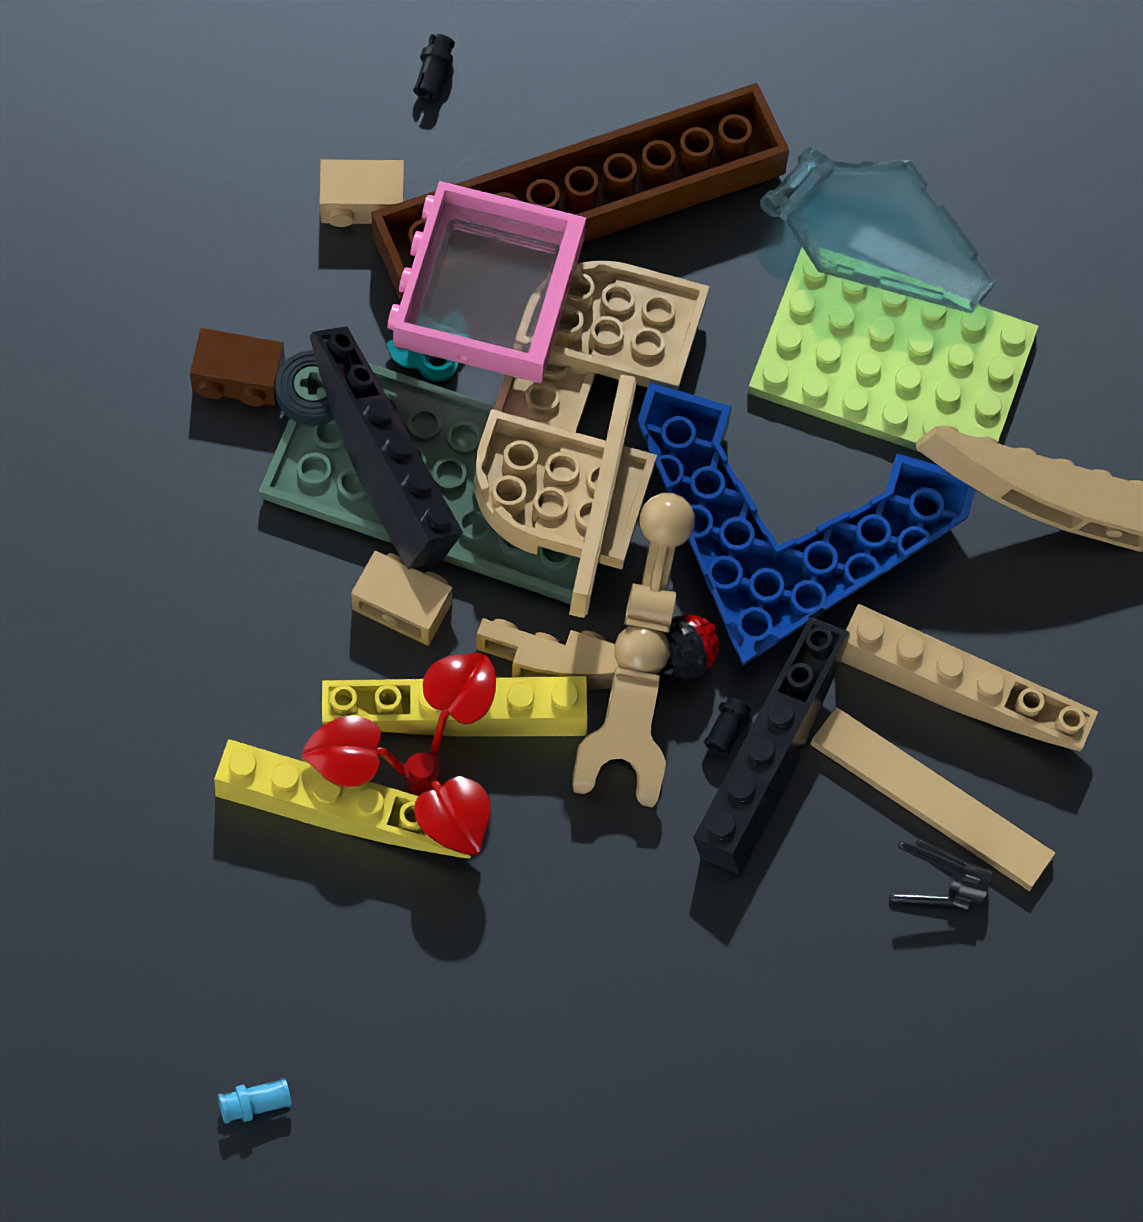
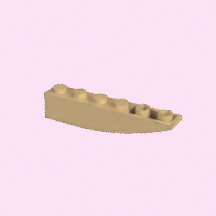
(1042, 487)
(963, 681)

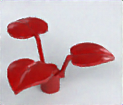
(450, 814)

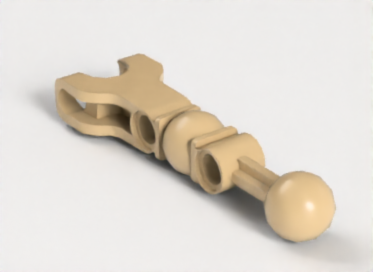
(641, 654)

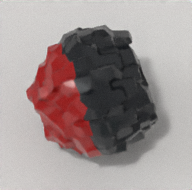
(691, 646)

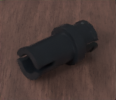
(435, 60)

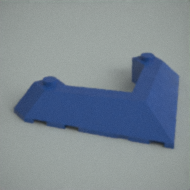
(775, 588)

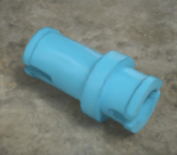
(254, 1100)

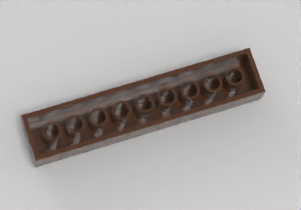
(624, 173)

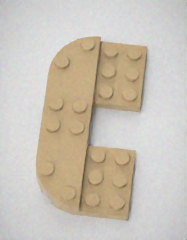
(531, 464)

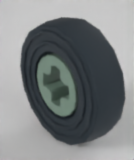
(293, 394)

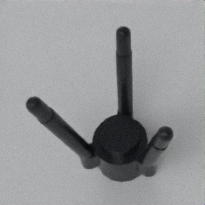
(967, 878)

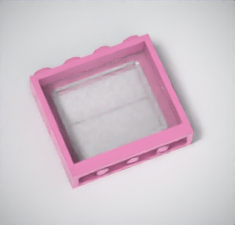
(487, 281)

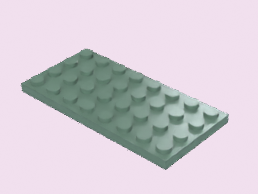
(446, 427)

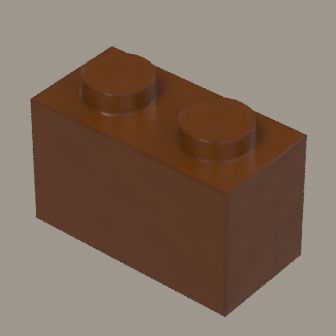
(236, 367)

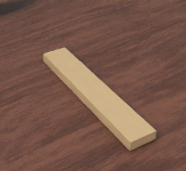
(603, 496)
(932, 798)

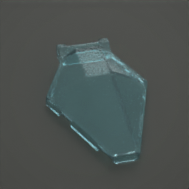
(880, 230)

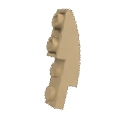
(544, 656)

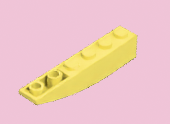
(519, 707)
(301, 793)

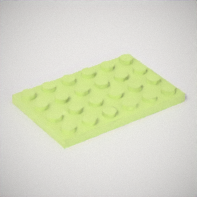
(889, 360)

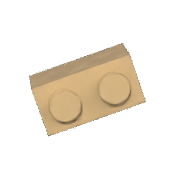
(357, 188)
(402, 597)

